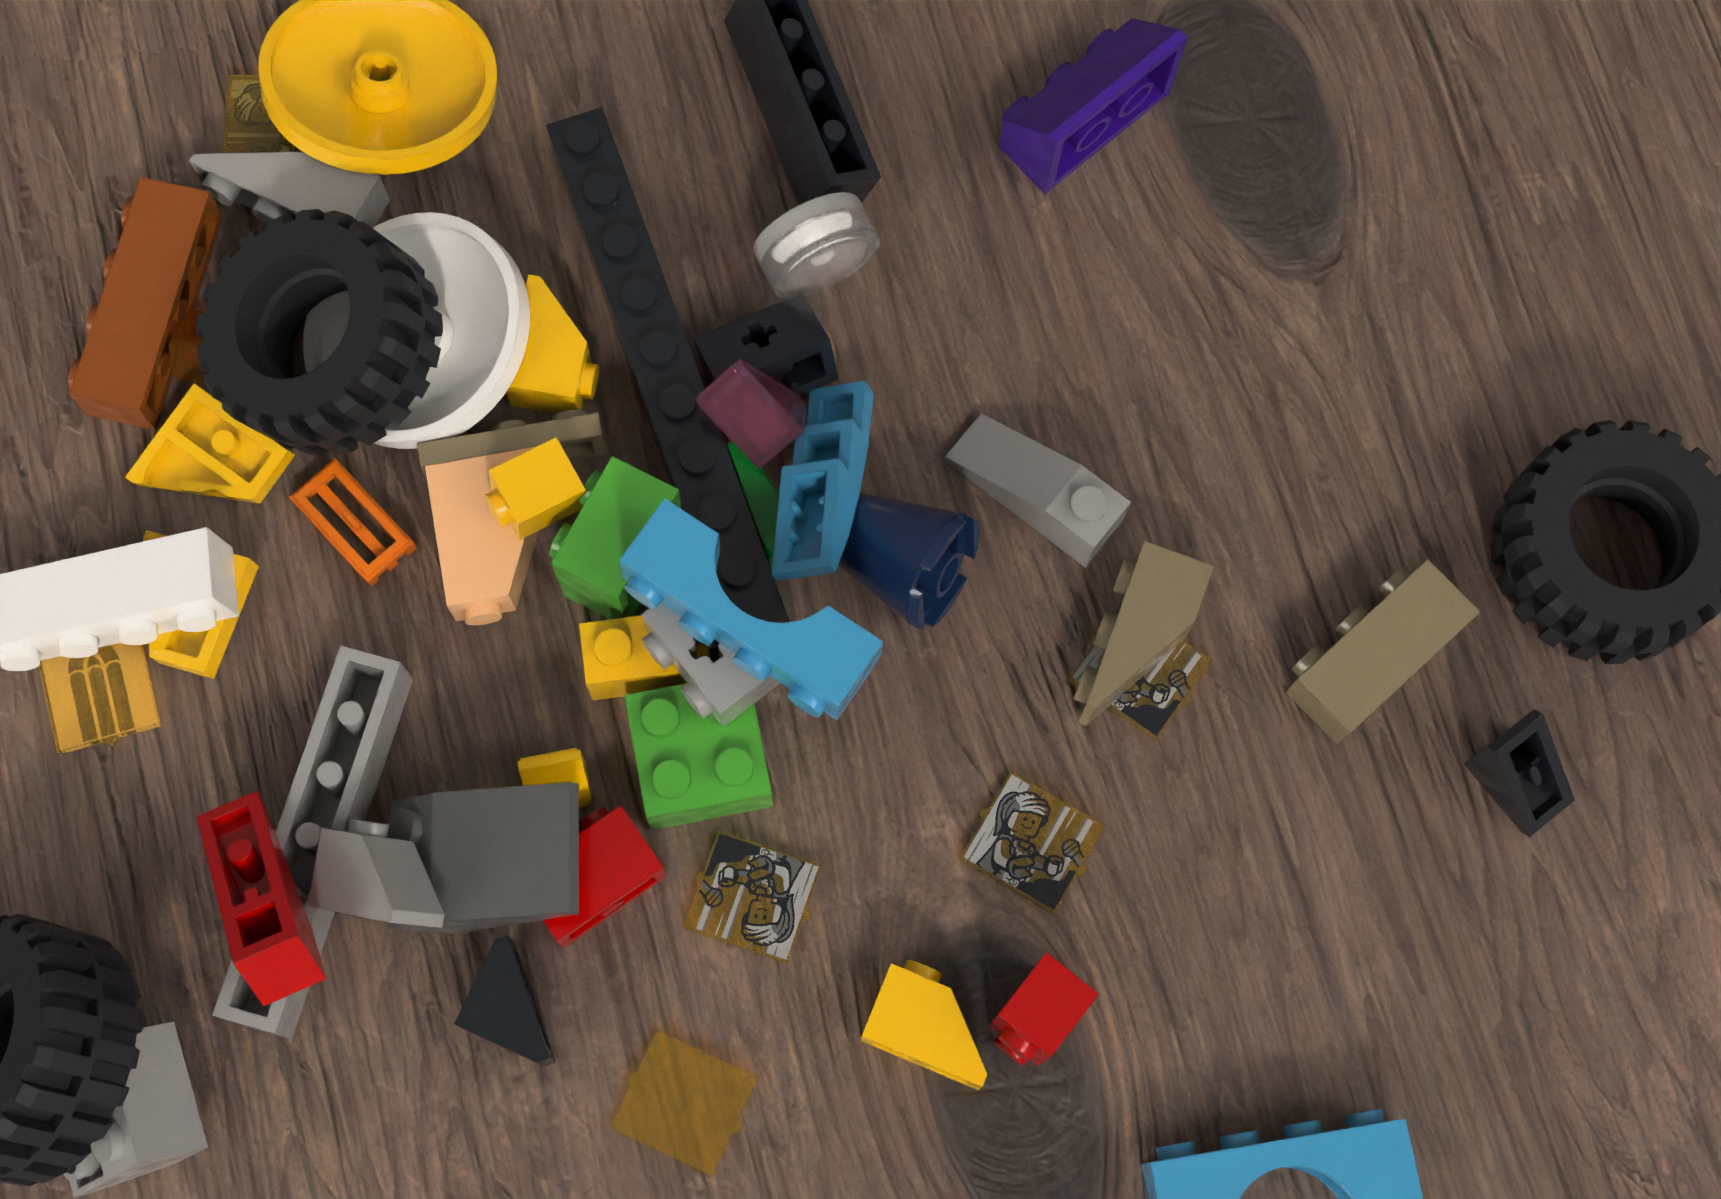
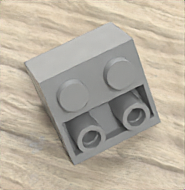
(154, 1124)

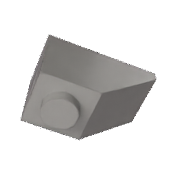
(373, 877)

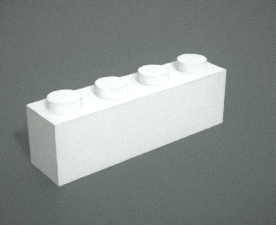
(115, 598)

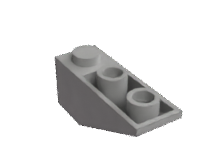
(289, 183)

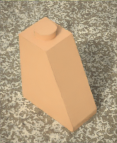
(478, 559)

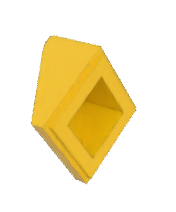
(557, 768)

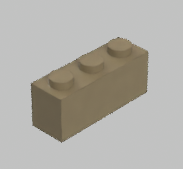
(1379, 649)

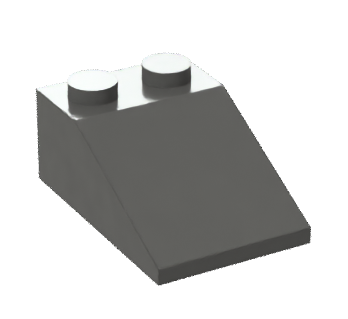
(495, 853)

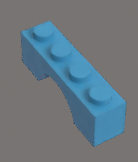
(815, 657)
(1355, 1163)

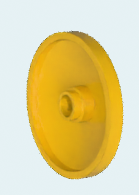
(378, 82)

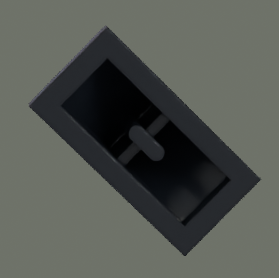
(1524, 773)
(504, 1007)

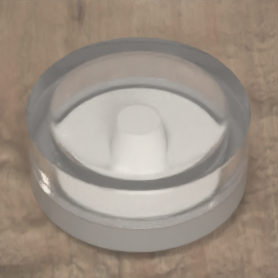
(816, 244)

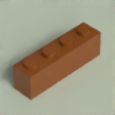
(145, 299)

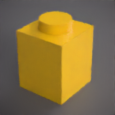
(534, 489)

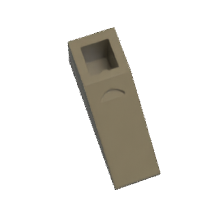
(1154, 616)

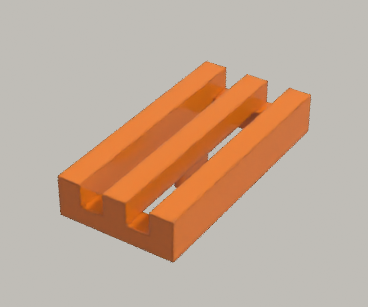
(385, 557)

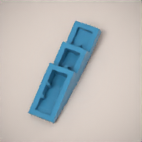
(823, 483)

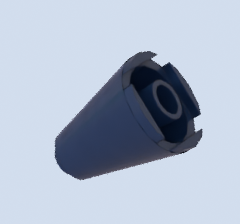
(910, 555)

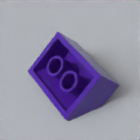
(1091, 100)

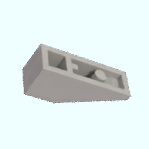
(1040, 487)

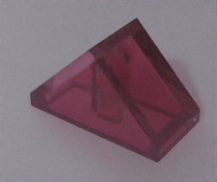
(754, 411)

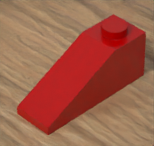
(259, 900)

